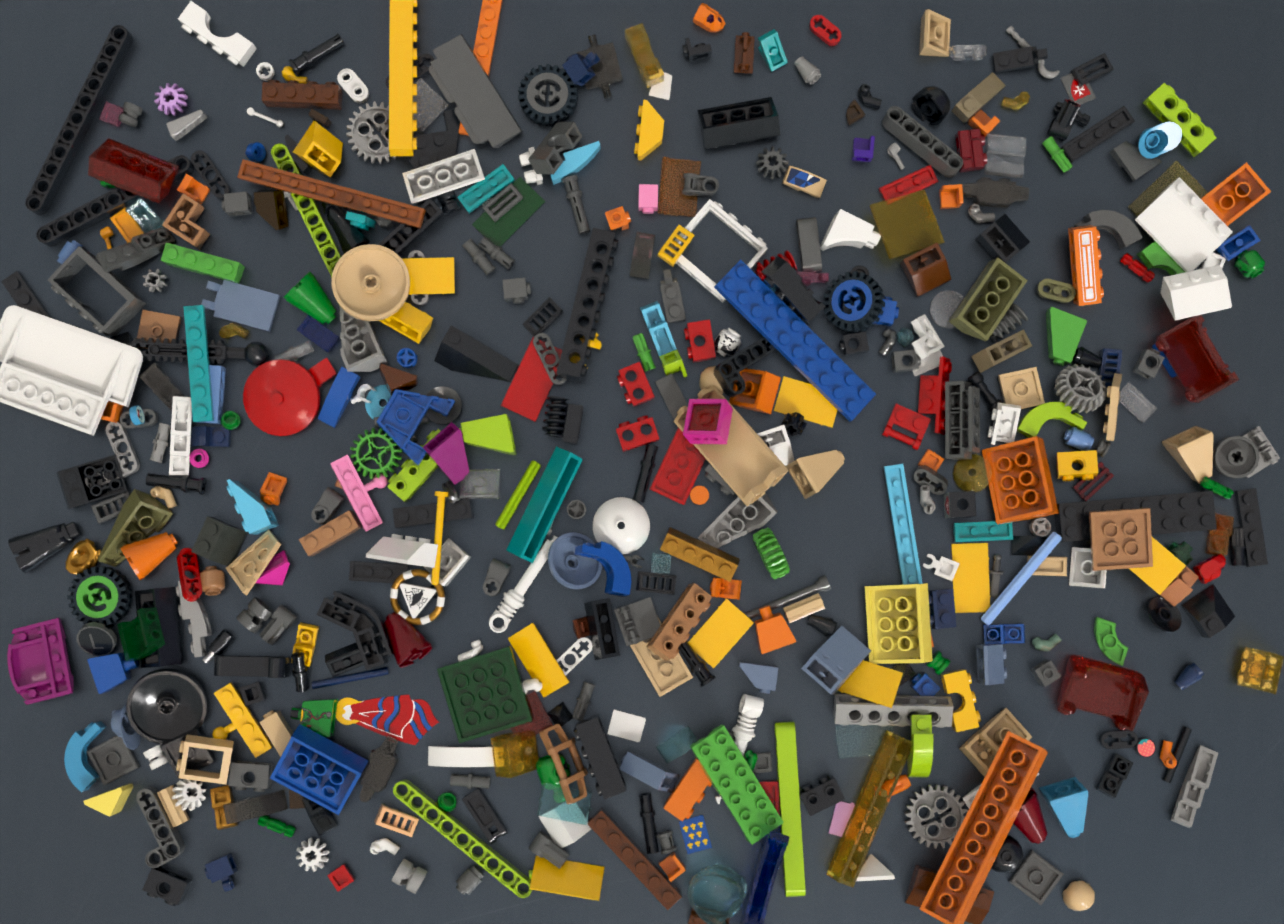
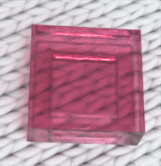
(111, 113)

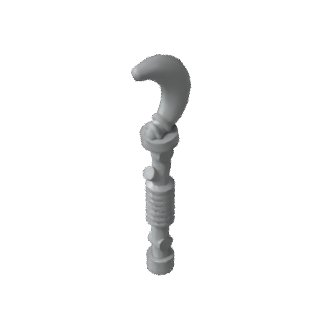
(1021, 41)

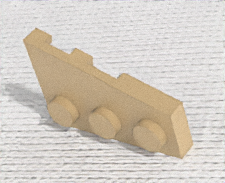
(253, 561)

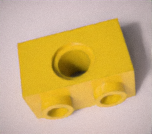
(1087, 459)

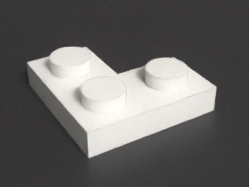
(929, 340)

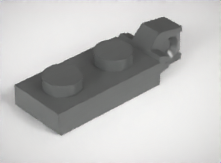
(672, 298)

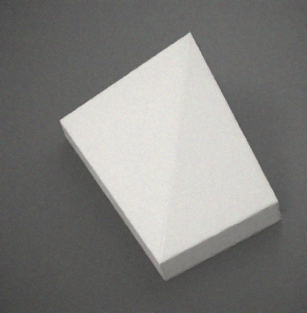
(874, 870)

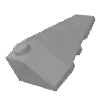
(360, 345)
(738, 521)

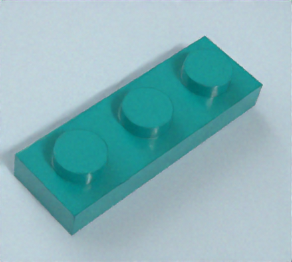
(486, 189)
(360, 221)
(982, 531)

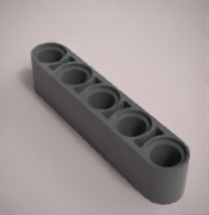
(925, 150)

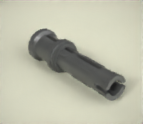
(574, 195)

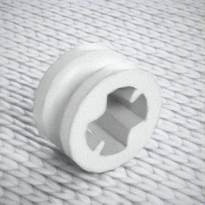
(262, 76)

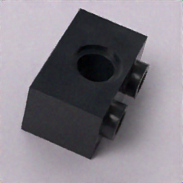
(178, 885)

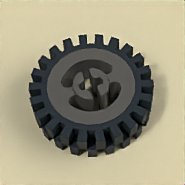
(529, 93)

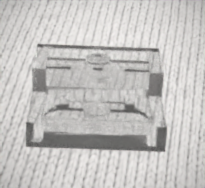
(1005, 156)

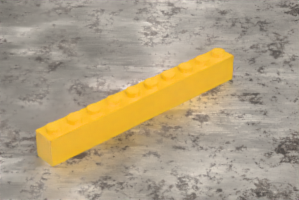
(402, 78)

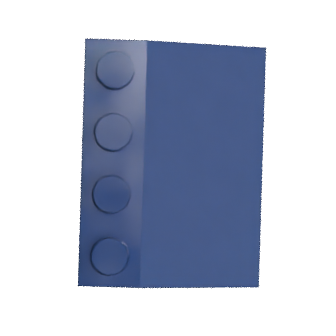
(318, 769)

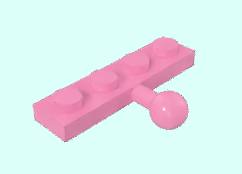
(357, 492)

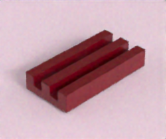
(1105, 470)

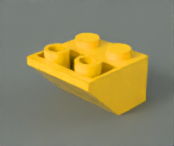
(320, 149)

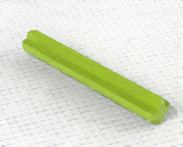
(518, 494)

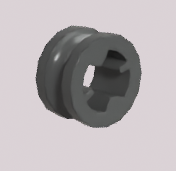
(1102, 447)

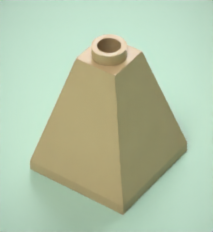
(1193, 452)
(815, 471)

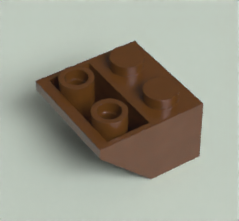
(926, 269)

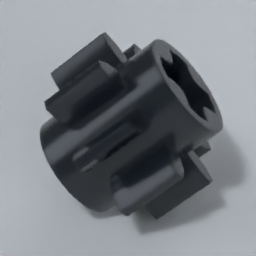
(794, 423)

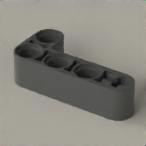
(156, 826)

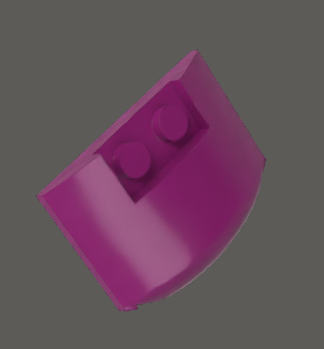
(40, 662)

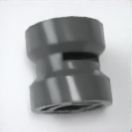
(130, 114)
(576, 509)

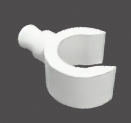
(361, 394)

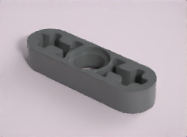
(548, 343)

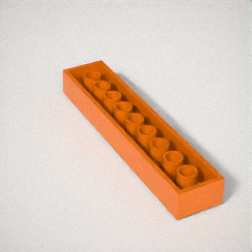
(984, 830)

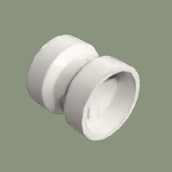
(155, 752)

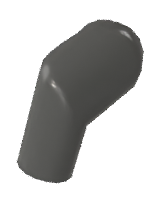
(890, 341)

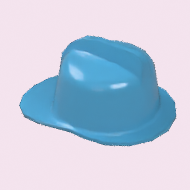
(1159, 139)

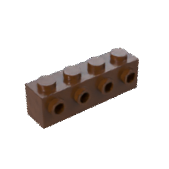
(302, 95)

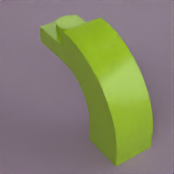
(1033, 420)
(921, 753)

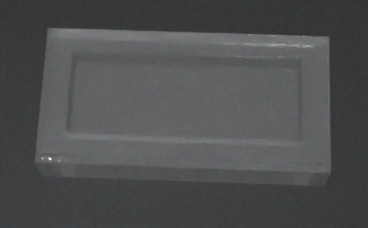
(1136, 402)

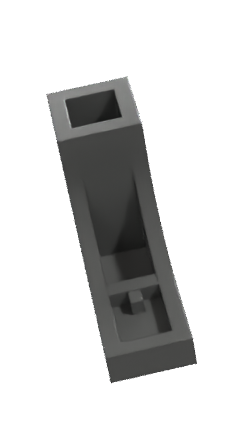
(1116, 224)

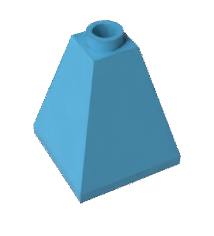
(1068, 804)

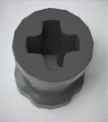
(667, 842)

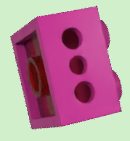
(708, 421)

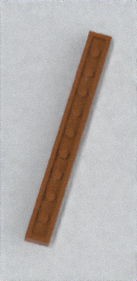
(331, 193)

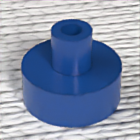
(255, 152)

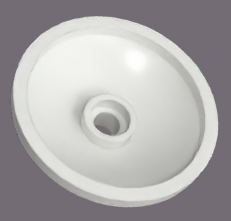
(626, 511)

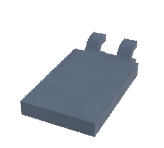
(243, 304)

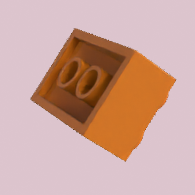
(1236, 194)

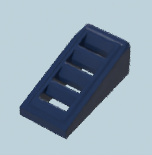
(1116, 361)

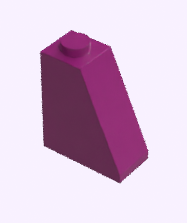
(449, 453)

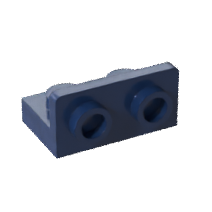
(942, 608)

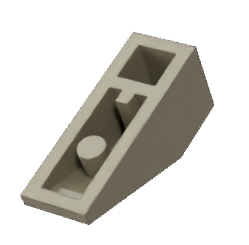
(978, 98)
(1001, 351)

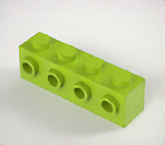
(413, 476)

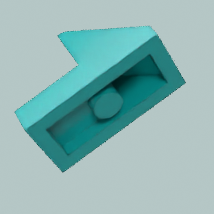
(772, 50)

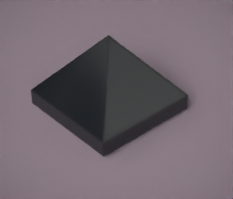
(560, 714)

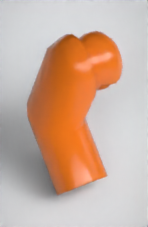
(1167, 756)

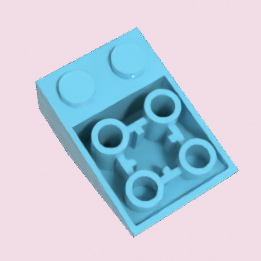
(256, 514)

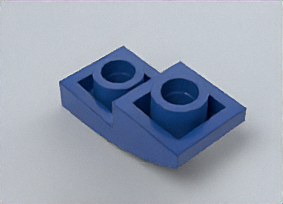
(1004, 633)

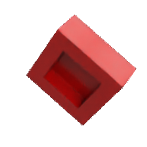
(341, 877)

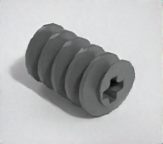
(1011, 317)

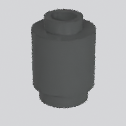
(469, 880)

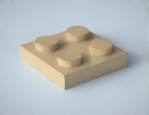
(1021, 388)

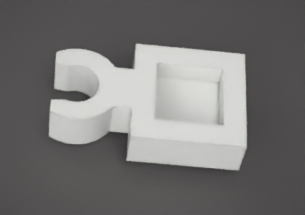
(944, 567)

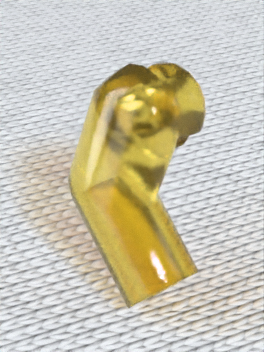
(1017, 103)
(233, 329)

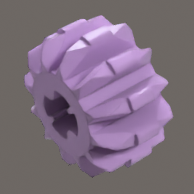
(172, 105)

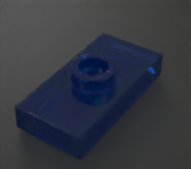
(318, 333)

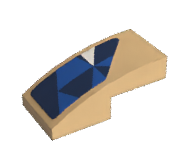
(804, 181)

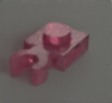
(811, 277)

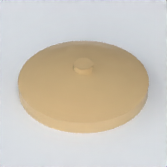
(370, 282)

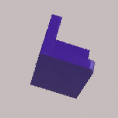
(863, 149)

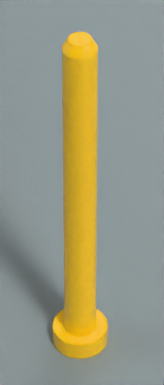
(438, 534)

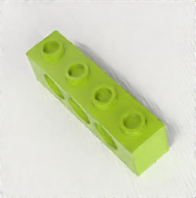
(1156, 105)

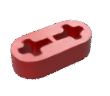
(821, 33)

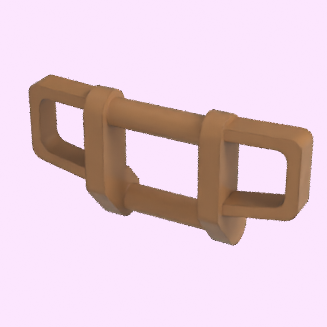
(553, 751)

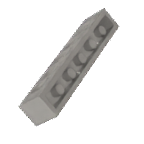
(903, 705)

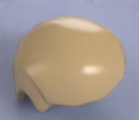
(708, 379)
(1079, 896)

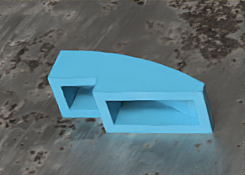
(575, 161)
(658, 328)

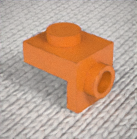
(618, 218)
(724, 589)

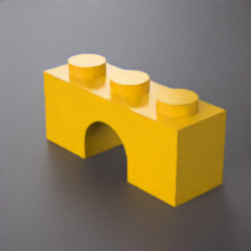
(965, 716)

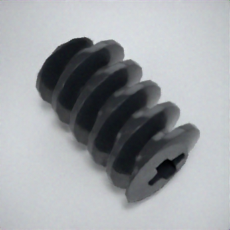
(555, 416)

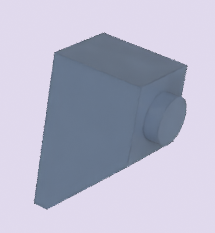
(761, 676)

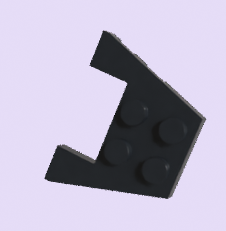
(437, 145)

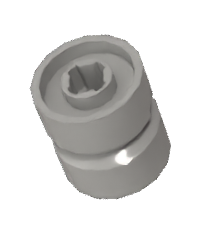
(409, 876)

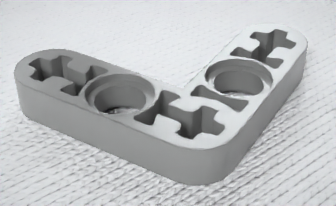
(122, 462)

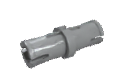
(160, 442)

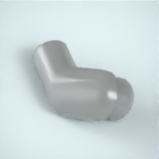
(980, 217)

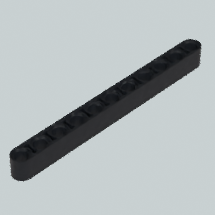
(79, 110)

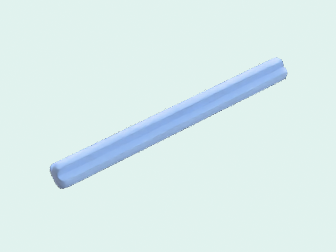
(1021, 578)

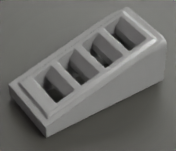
(183, 125)

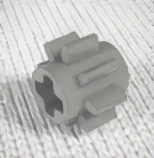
(160, 282)

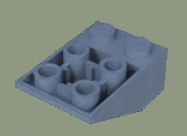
(836, 660)

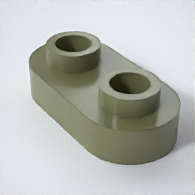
(1055, 289)

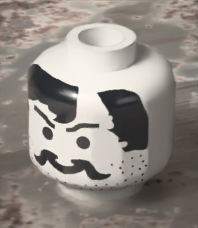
(727, 342)

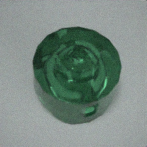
(1181, 551)

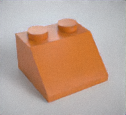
(759, 391)

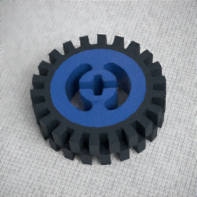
(862, 313)

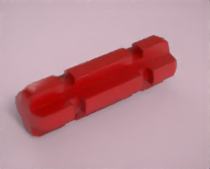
(1137, 267)

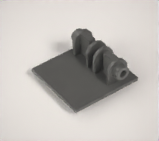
(637, 621)

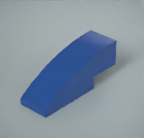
(338, 397)

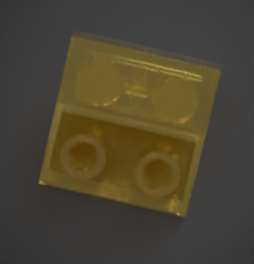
(514, 753)

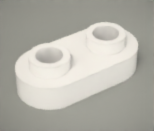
(352, 85)

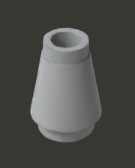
(807, 70)

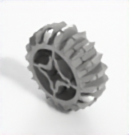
(1080, 388)

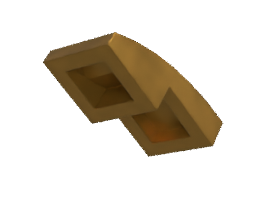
(219, 797)

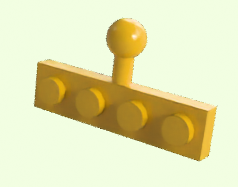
(242, 720)

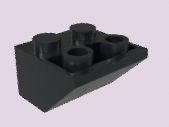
(1003, 239)

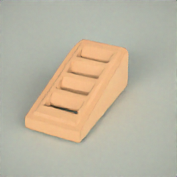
(386, 824)

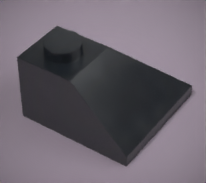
(1208, 612)

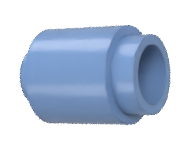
(67, 250)
(1078, 439)

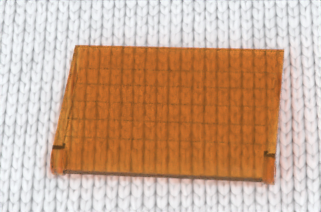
(671, 183)

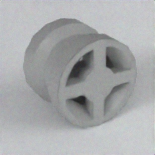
(1043, 526)

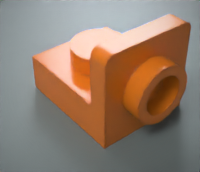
(272, 488)

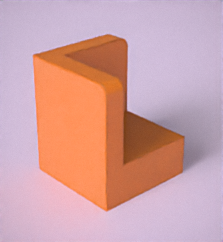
(983, 122)
(193, 189)
(951, 196)
(112, 412)
(672, 866)

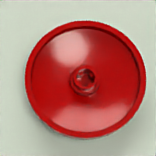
(281, 397)

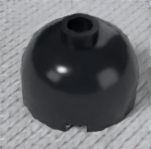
(931, 104)
(1009, 856)

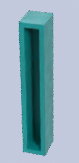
(544, 504)

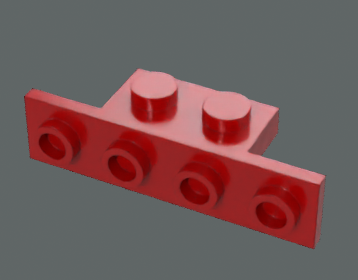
(933, 394)

